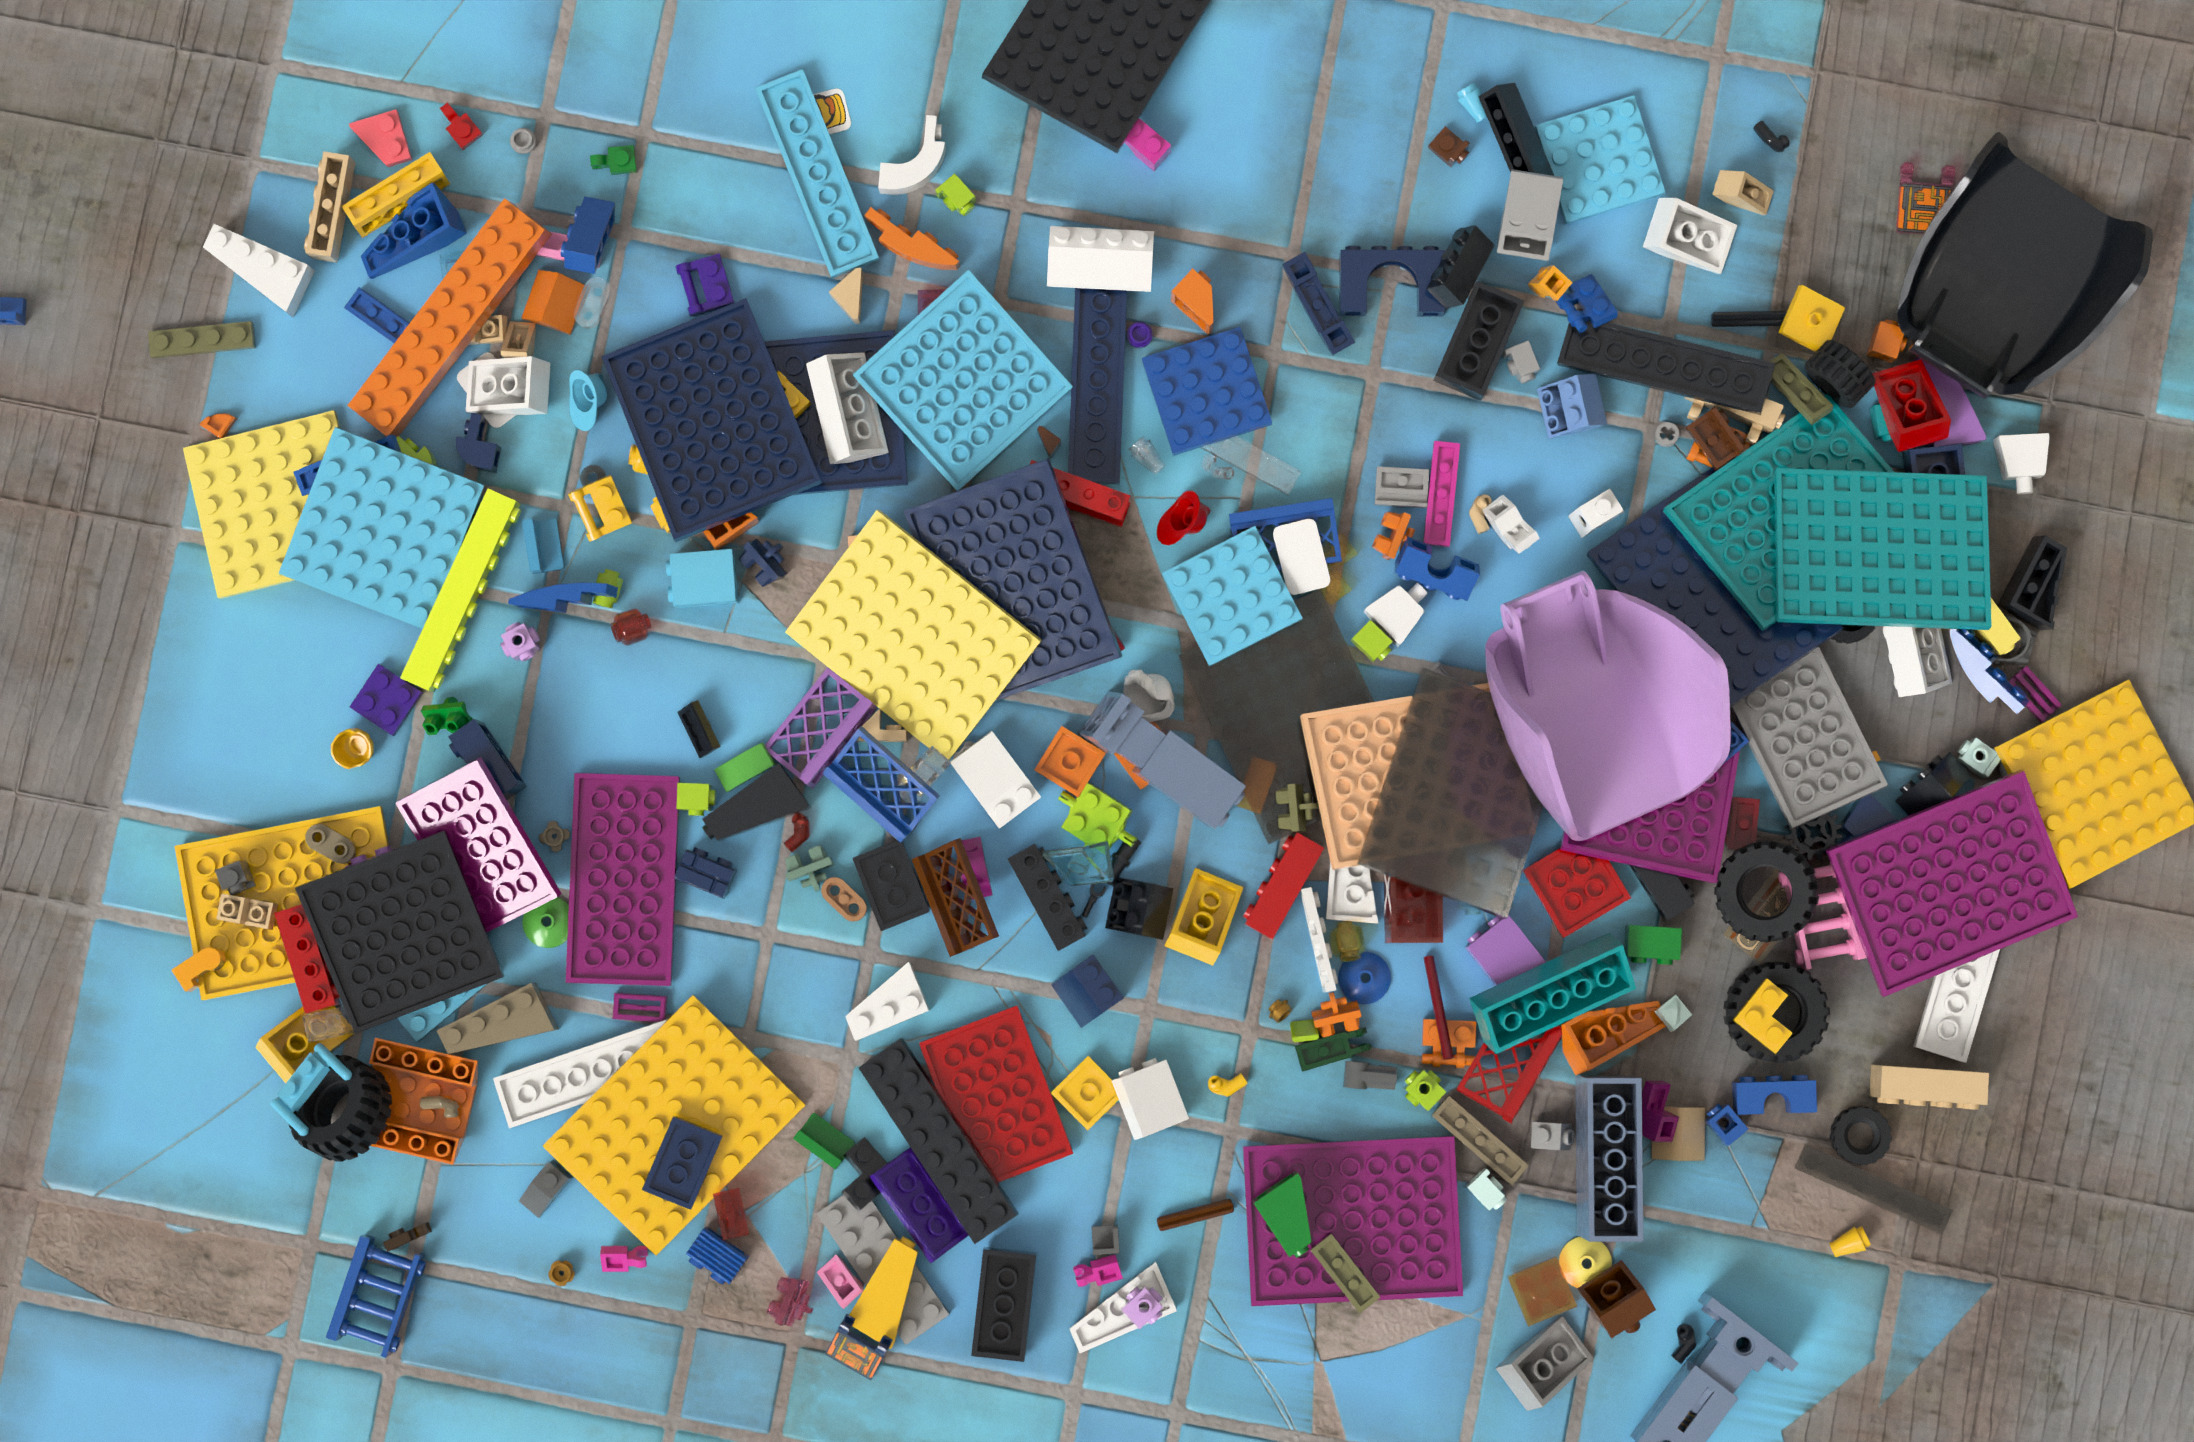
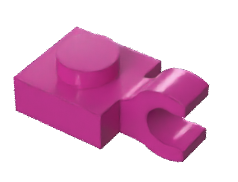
(619, 1258)
(1101, 1270)

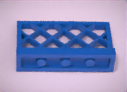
(1289, 514)
(871, 797)

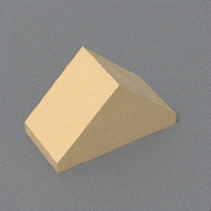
(849, 294)
(519, 340)

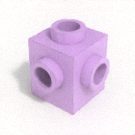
(529, 642)
(1142, 1316)

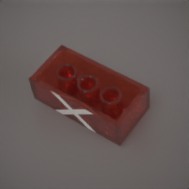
(1411, 913)

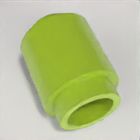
(612, 578)

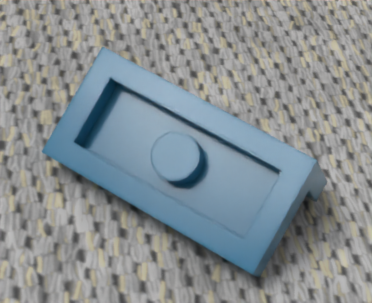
(543, 545)

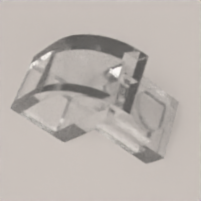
(929, 768)

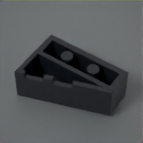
(2035, 583)

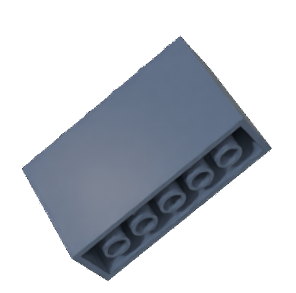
(1609, 1158)

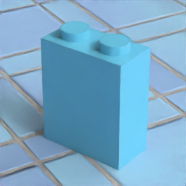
(702, 578)

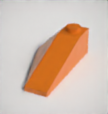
(1606, 1033)

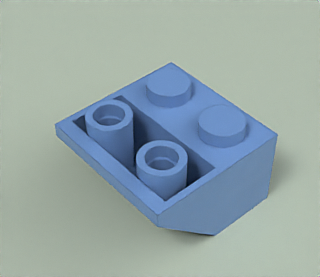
(1572, 405)

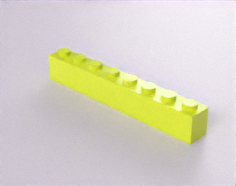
(460, 591)

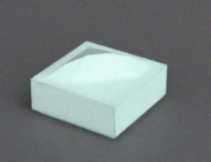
(1673, 1013)

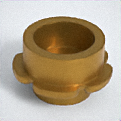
(1279, 1010)
(561, 1280)

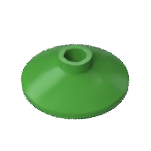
(552, 935)

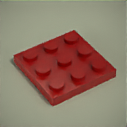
(1575, 888)

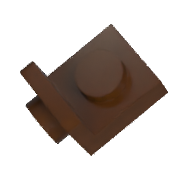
(1449, 147)

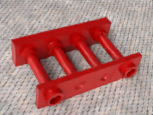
(1092, 498)

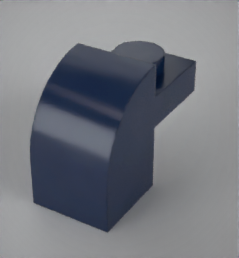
(473, 450)

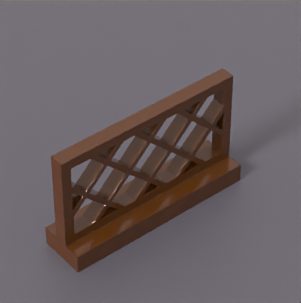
(945, 900)

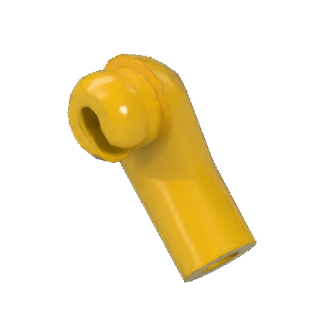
(1226, 1087)

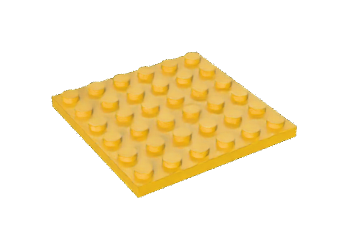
(2100, 782)

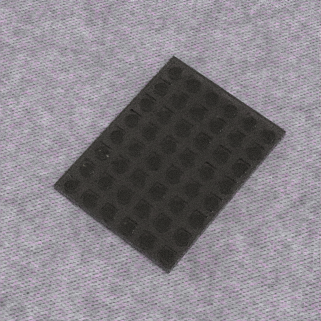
(1453, 801)

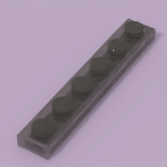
(1873, 1189)

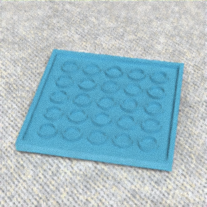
(962, 380)
(380, 528)

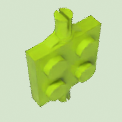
(1097, 817)

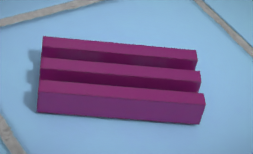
(2042, 688)
(662, 1008)

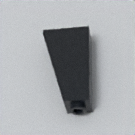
(758, 804)

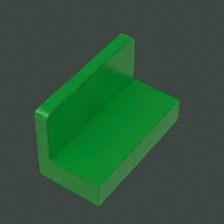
(824, 1140)

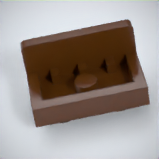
(1716, 437)

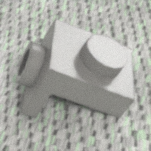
(1552, 1136)

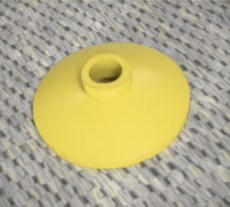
(1575, 1252)

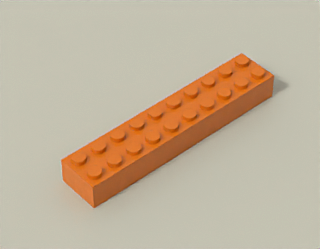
(450, 319)

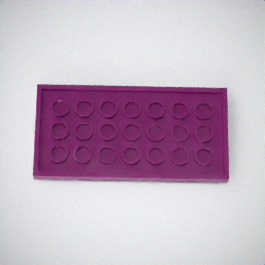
(622, 879)

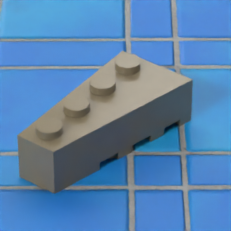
(506, 1019)

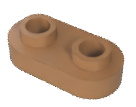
(844, 899)

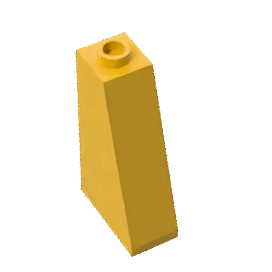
(884, 1297)

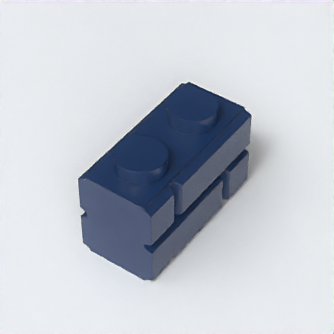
(706, 873)

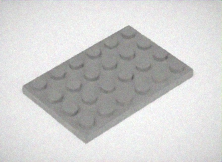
(1808, 742)

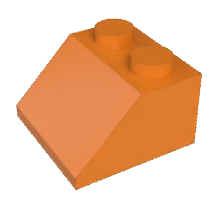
(1195, 299)

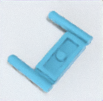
(304, 1082)

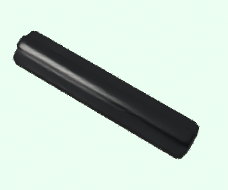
(1747, 318)

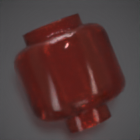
(630, 627)

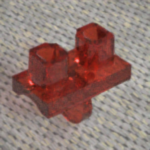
(731, 1213)

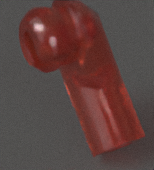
(801, 832)

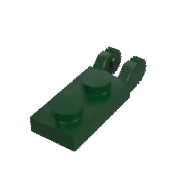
(1329, 1049)

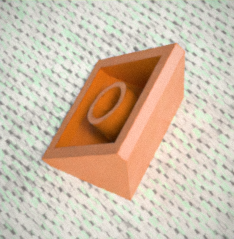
(553, 301)

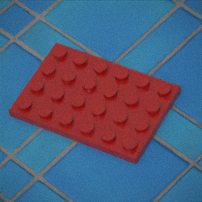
(998, 1093)

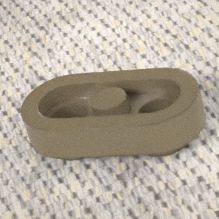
(330, 842)

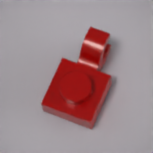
(461, 128)

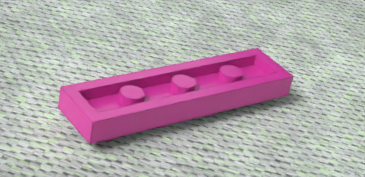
(1441, 493)

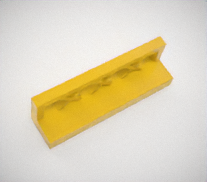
(393, 193)

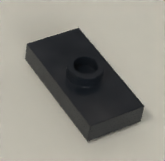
(698, 729)

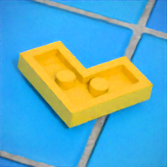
(1757, 1016)

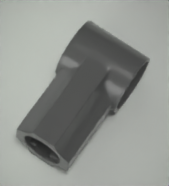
(1362, 1075)

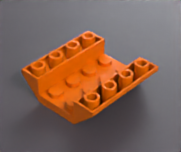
(420, 1073)

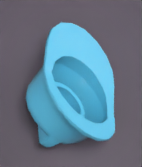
(586, 396)

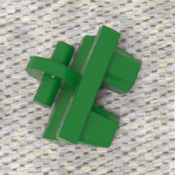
(449, 716)

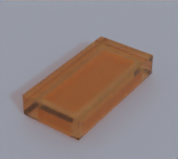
(1257, 784)

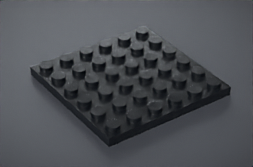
(399, 931)

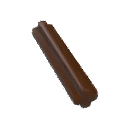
(1195, 1214)

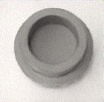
(523, 141)

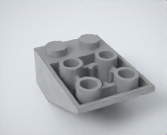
(1529, 215)

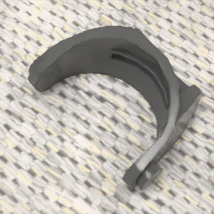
(2028, 638)

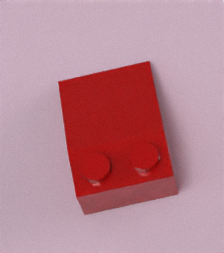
(1911, 406)

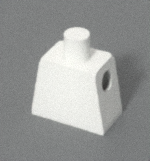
(2022, 458)
(1596, 513)
(1397, 612)

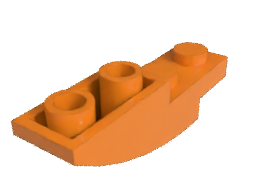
(918, 249)

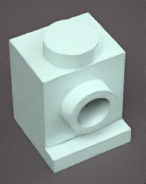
(1968, 759)
(1487, 1190)

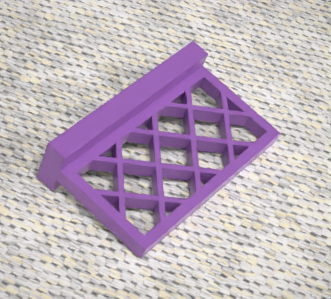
(835, 743)

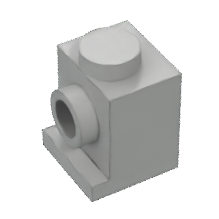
(1522, 362)

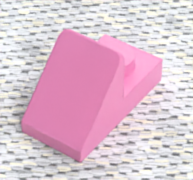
(840, 1281)

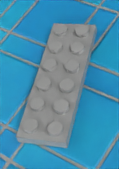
(864, 1241)

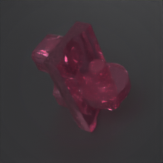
(794, 1302)

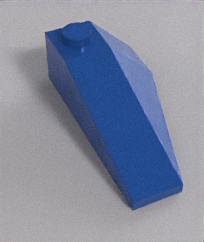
(420, 229)

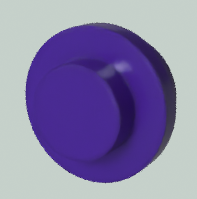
(1139, 334)

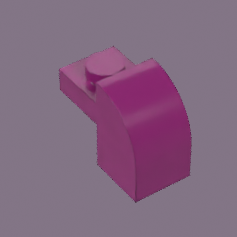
(977, 859)
(1656, 1122)

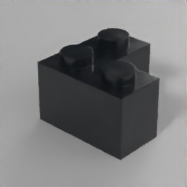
(1935, 784)

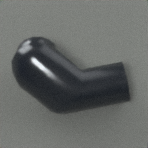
(1769, 138)
(1686, 1342)

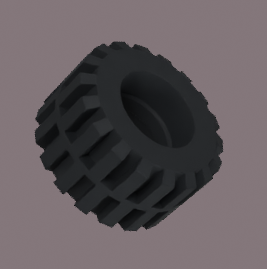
(1840, 373)

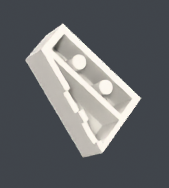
(889, 1005)

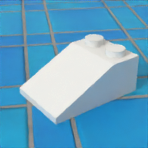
(1689, 235)
(508, 386)
(995, 779)

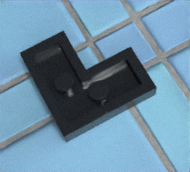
(866, 1162)

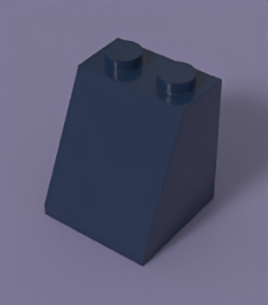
(1087, 991)

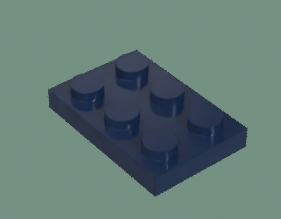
(682, 1162)

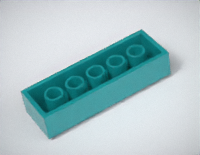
(1552, 993)

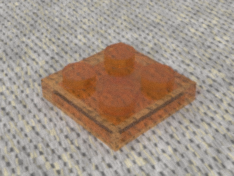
(1541, 1291)

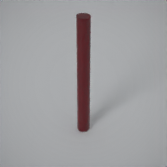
(1438, 1007)

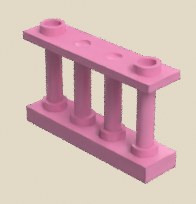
(1852, 946)

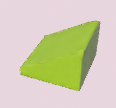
(1303, 1030)

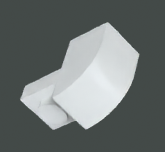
(1510, 525)

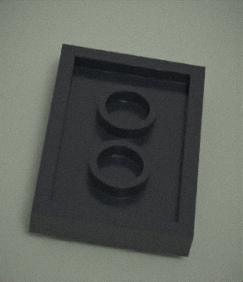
(891, 885)

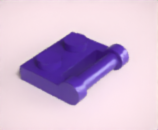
(713, 282)

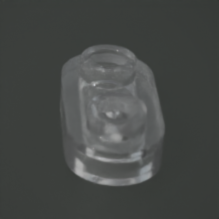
(590, 303)

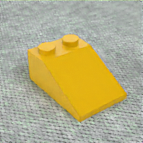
(1204, 916)
(288, 1044)

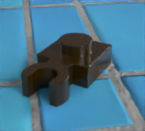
(401, 1237)

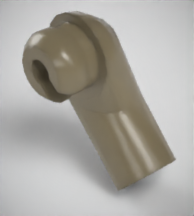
(439, 1102)

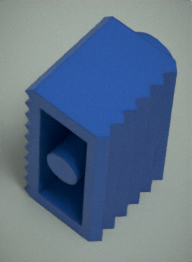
(717, 1256)

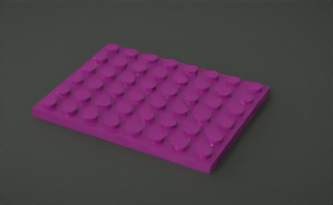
(1952, 883)
(1382, 1202)

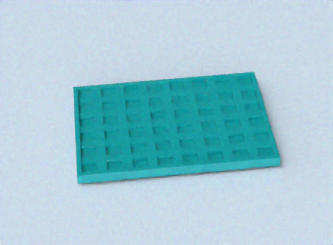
(1882, 549)

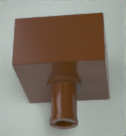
(1617, 1299)

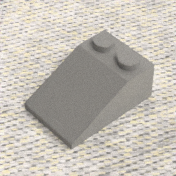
(1544, 1364)

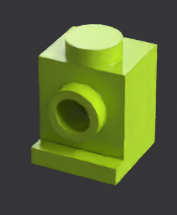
(956, 195)

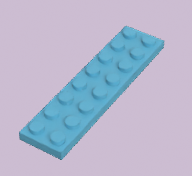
(817, 173)

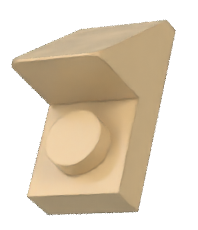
(892, 733)

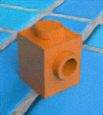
(1887, 341)

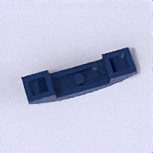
(1317, 303)

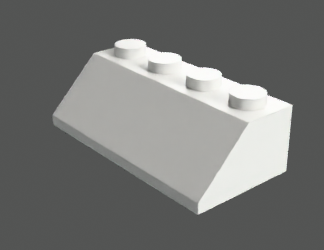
(1100, 258)
(846, 409)
(1917, 659)

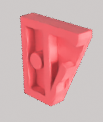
(384, 137)

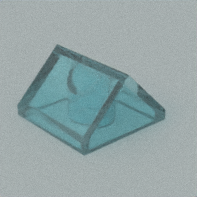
(1082, 863)

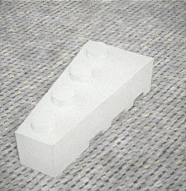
(267, 270)

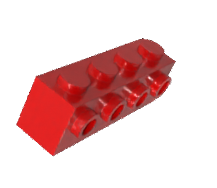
(306, 961)

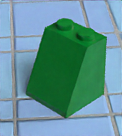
(1286, 1214)

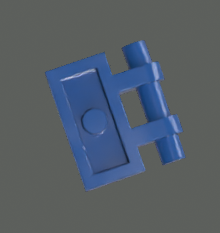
(1591, 299)

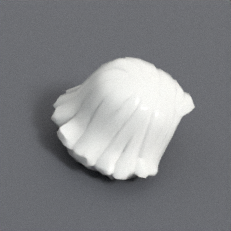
(1150, 693)

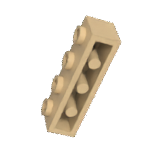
(328, 216)

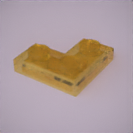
(1338, 586)

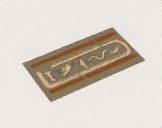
(1767, 901)

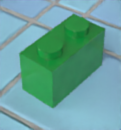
(1652, 943)

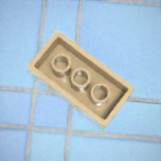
(1934, 1085)

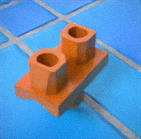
(1390, 545)
(1334, 1012)

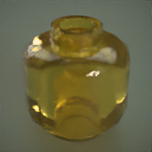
(1347, 941)

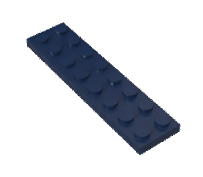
(1097, 385)

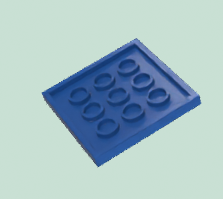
(1206, 391)

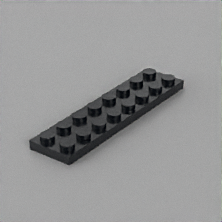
(1669, 365)
(938, 1140)

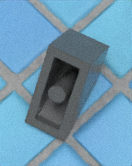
(545, 1188)

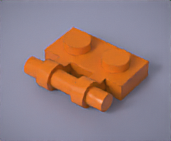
(1461, 1035)

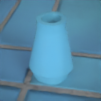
(1470, 101)

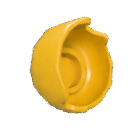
(352, 748)

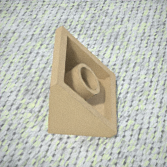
(1688, 1138)

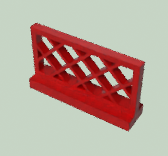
(1526, 1079)

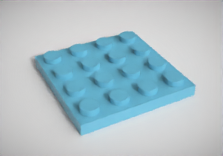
(1601, 159)
(1232, 596)

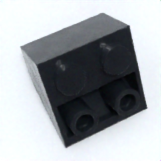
(1139, 908)

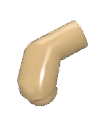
(1477, 515)

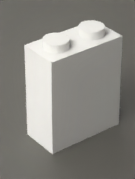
(1149, 1098)

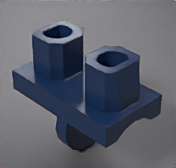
(767, 558)

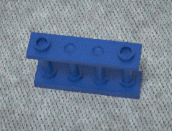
(357, 1276)

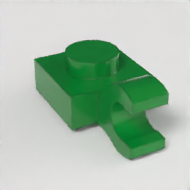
(619, 160)

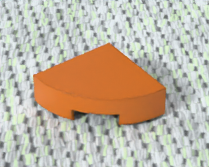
(218, 424)

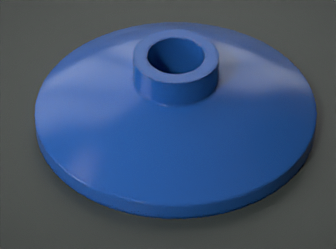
(1367, 992)

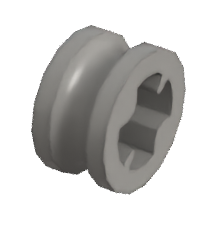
(1665, 442)

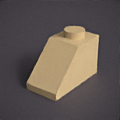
(1743, 191)

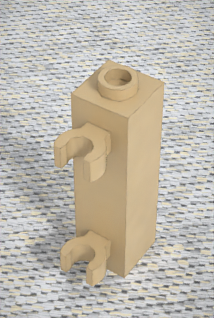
(1770, 416)

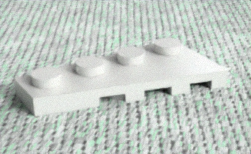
(1350, 895)
(1321, 949)
(1108, 1319)

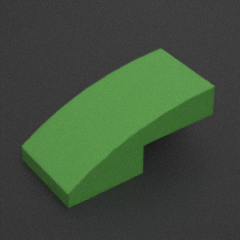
(744, 767)

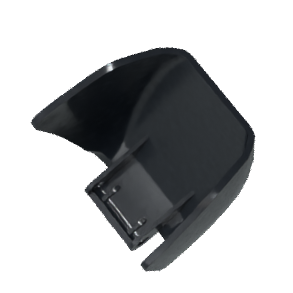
(2016, 276)

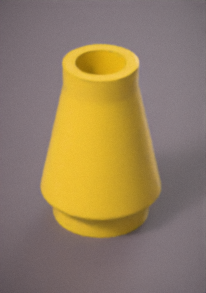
(1850, 1242)

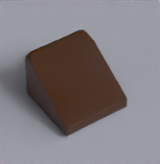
(1050, 441)

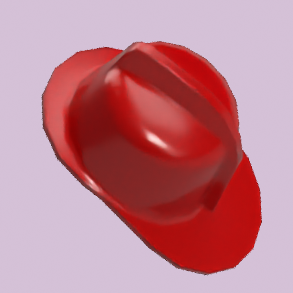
(1182, 518)

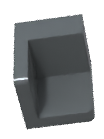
(1105, 1239)

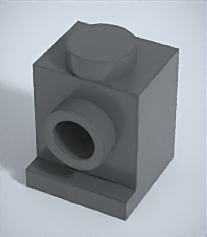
(235, 877)

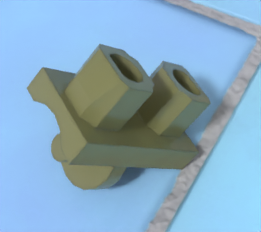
(1300, 807)

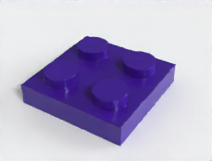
(386, 700)

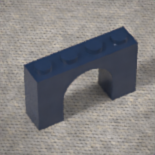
(1359, 264)

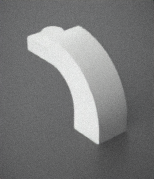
(910, 176)

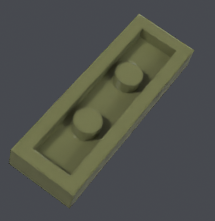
(1799, 390)
(1345, 1273)

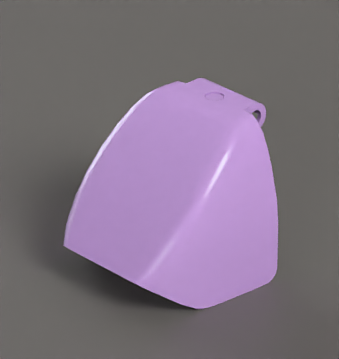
(1606, 703)

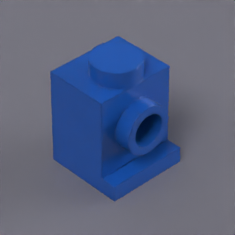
(1734, 1126)

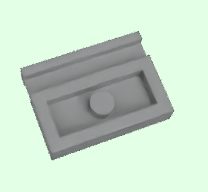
(1401, 487)

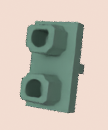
(797, 870)

